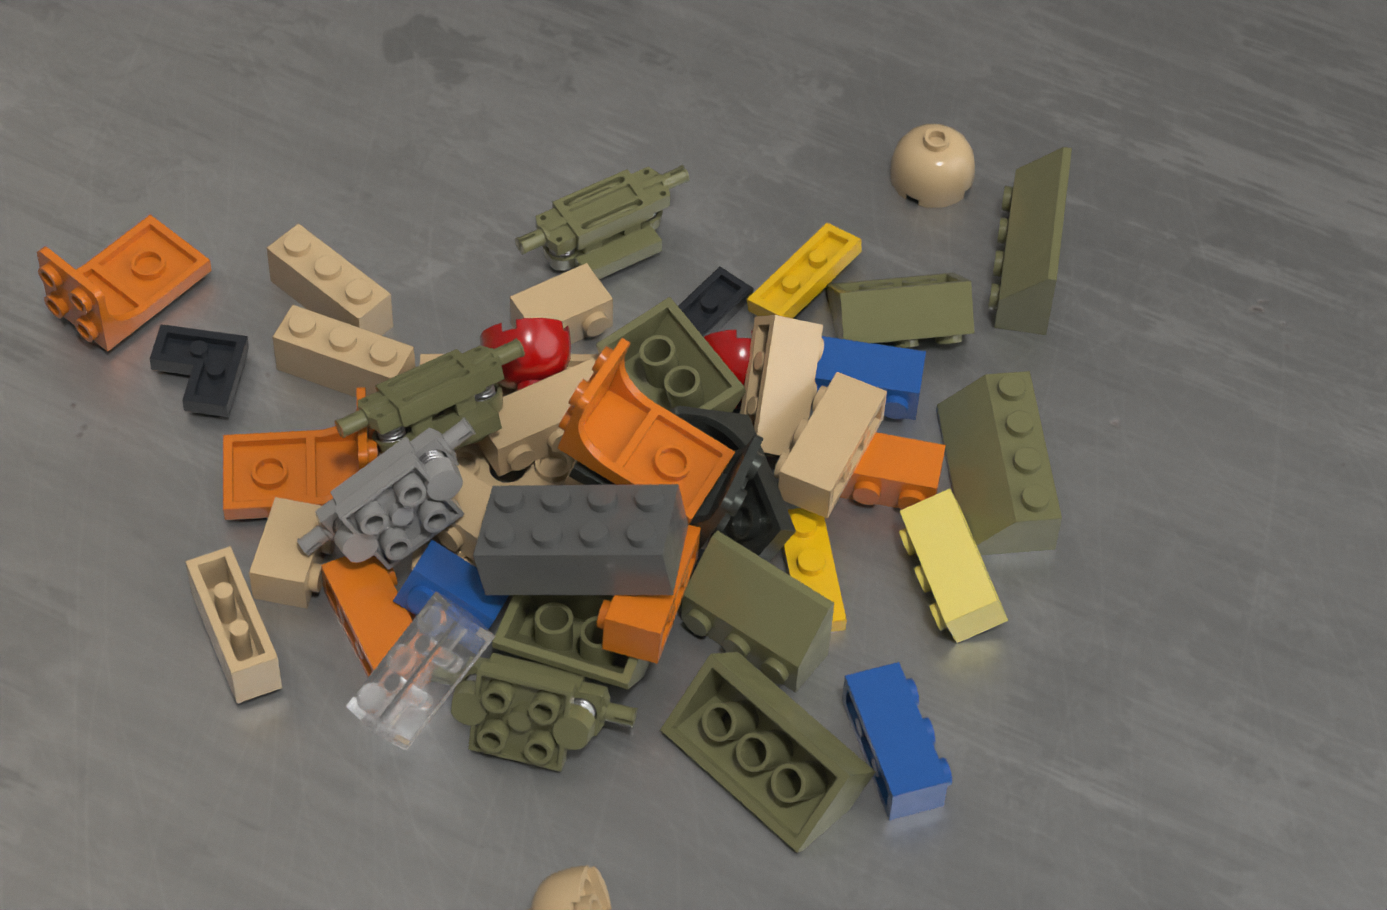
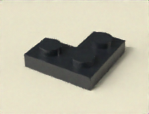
(209, 358)

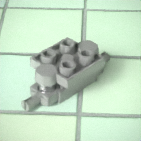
(394, 500)

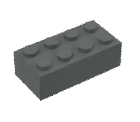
(581, 540)

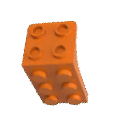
(122, 282)
(635, 439)
(290, 466)

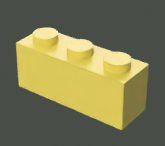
(951, 567)

